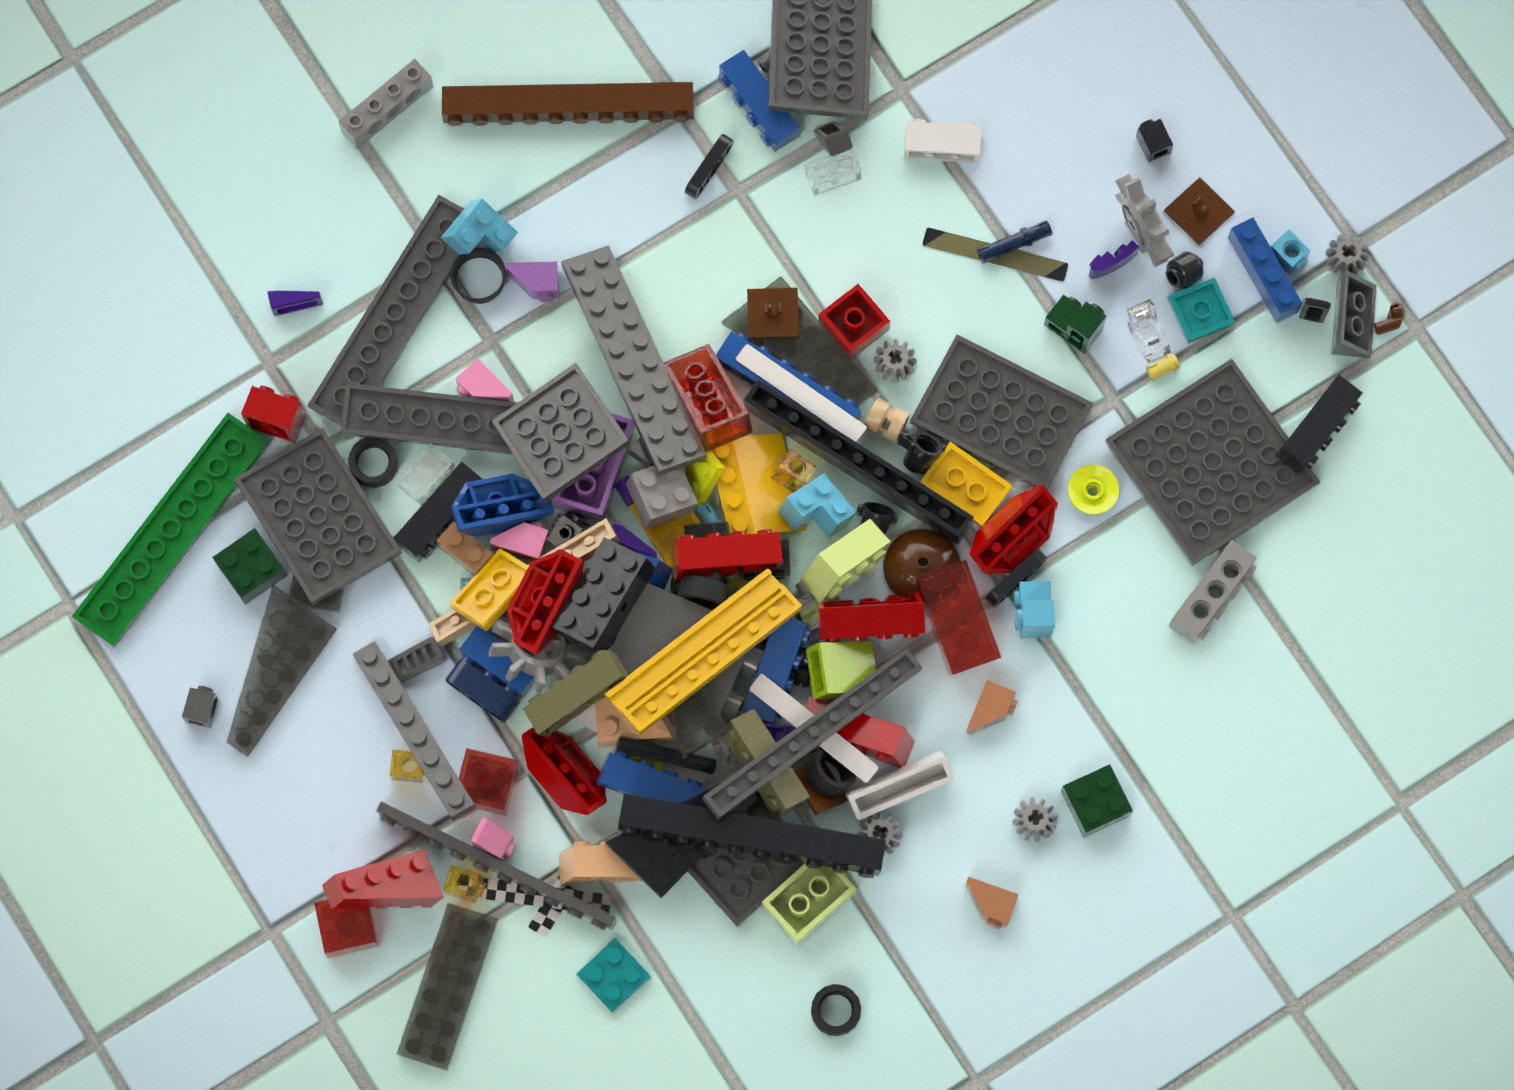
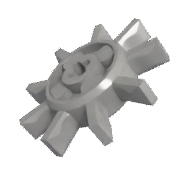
(1143, 220)
(543, 664)

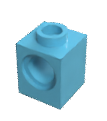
(1290, 241)

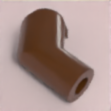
(1393, 321)

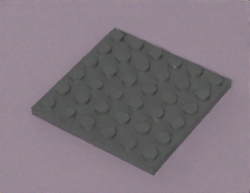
(1210, 462)

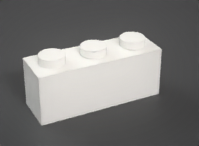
(942, 141)

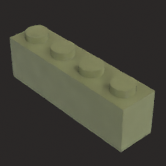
(575, 693)
(748, 740)

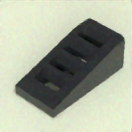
(1314, 310)

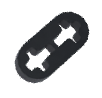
(702, 529)

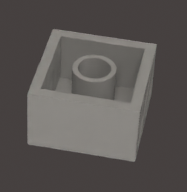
(661, 497)

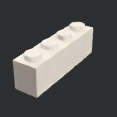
(899, 785)

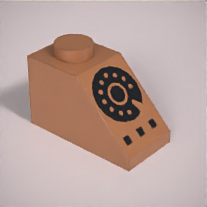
(992, 707)
(992, 902)

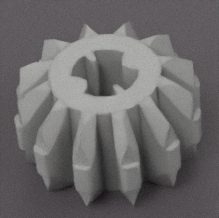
(1342, 246)
(890, 351)
(1043, 824)
(882, 825)

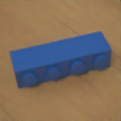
(751, 93)
(1264, 270)
(778, 663)
(642, 780)

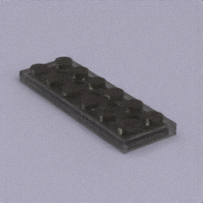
(447, 987)

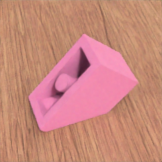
(481, 383)
(523, 540)
(493, 840)

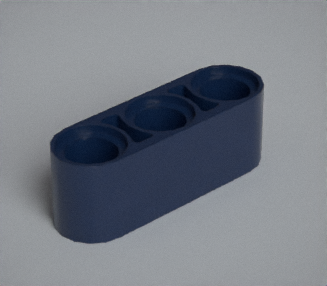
(482, 691)

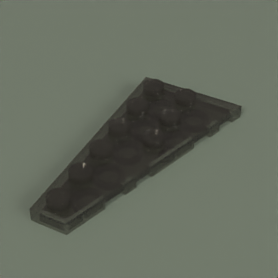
(811, 352)
(281, 657)

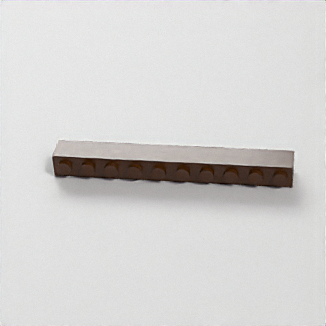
(567, 103)

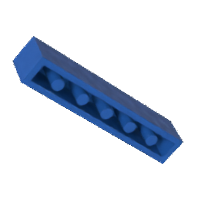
(735, 343)

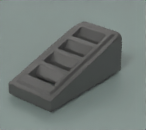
(833, 138)
(420, 668)

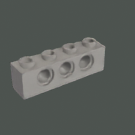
(386, 103)
(1233, 557)

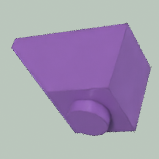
(536, 279)

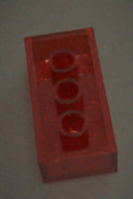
(709, 397)
(957, 617)

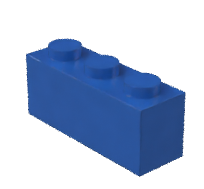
(475, 652)

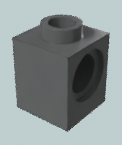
(200, 706)

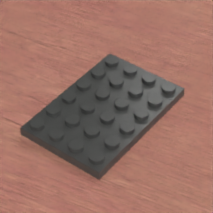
(820, 57)
(1001, 412)
(317, 516)

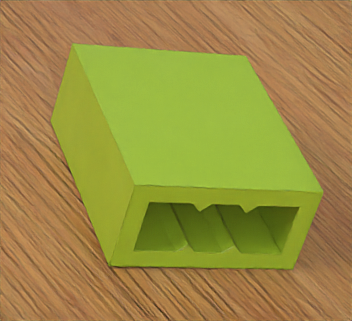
(838, 667)

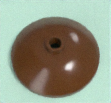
(906, 550)

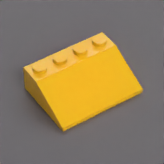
(745, 487)

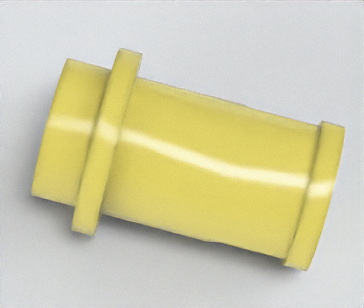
(1163, 367)

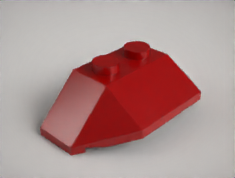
(1014, 531)
(541, 598)
(564, 771)

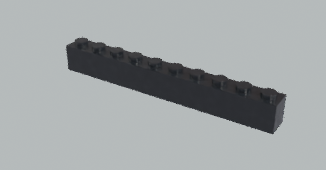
(858, 462)
(751, 835)

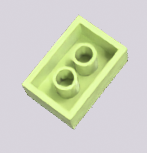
(845, 561)
(807, 900)

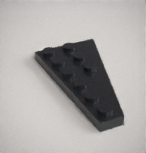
(664, 862)

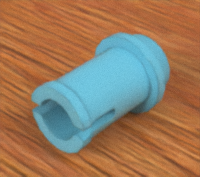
(708, 513)

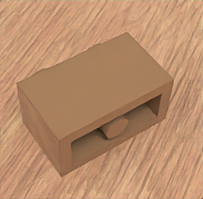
(464, 549)

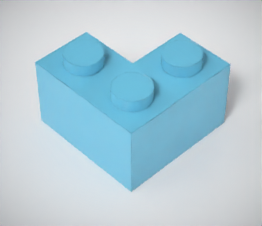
(477, 224)
(819, 502)
(1036, 609)

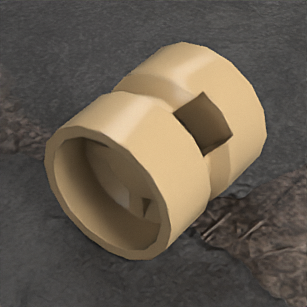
(878, 416)

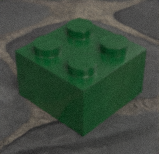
(249, 566)
(1096, 801)

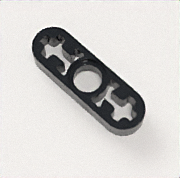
(709, 166)
(1019, 574)

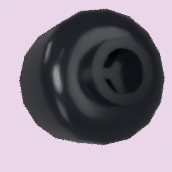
(1184, 270)

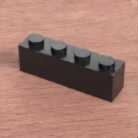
(1319, 424)
(434, 516)

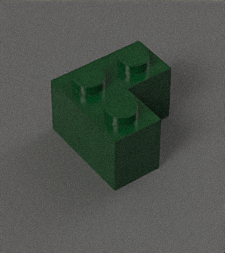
(1075, 323)

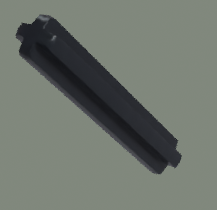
(665, 755)

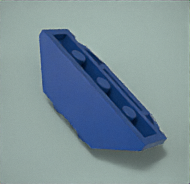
(498, 505)

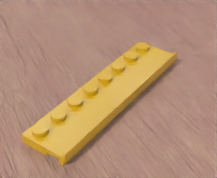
(703, 651)

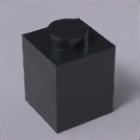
(1154, 139)

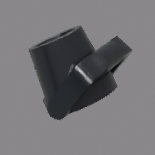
(921, 451)
(880, 515)

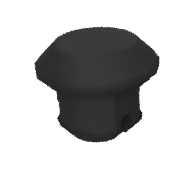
(802, 675)

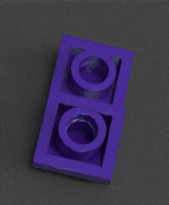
(1108, 263)

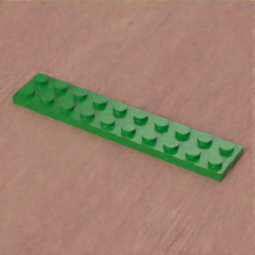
(170, 530)

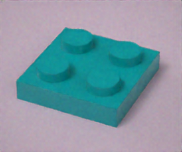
(1201, 310)
(613, 975)

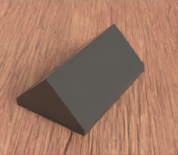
(1353, 316)

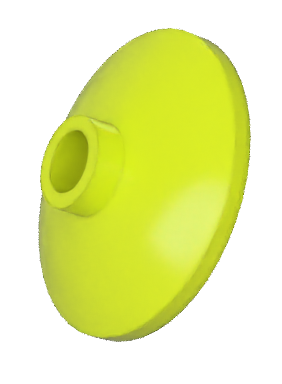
(1093, 477)

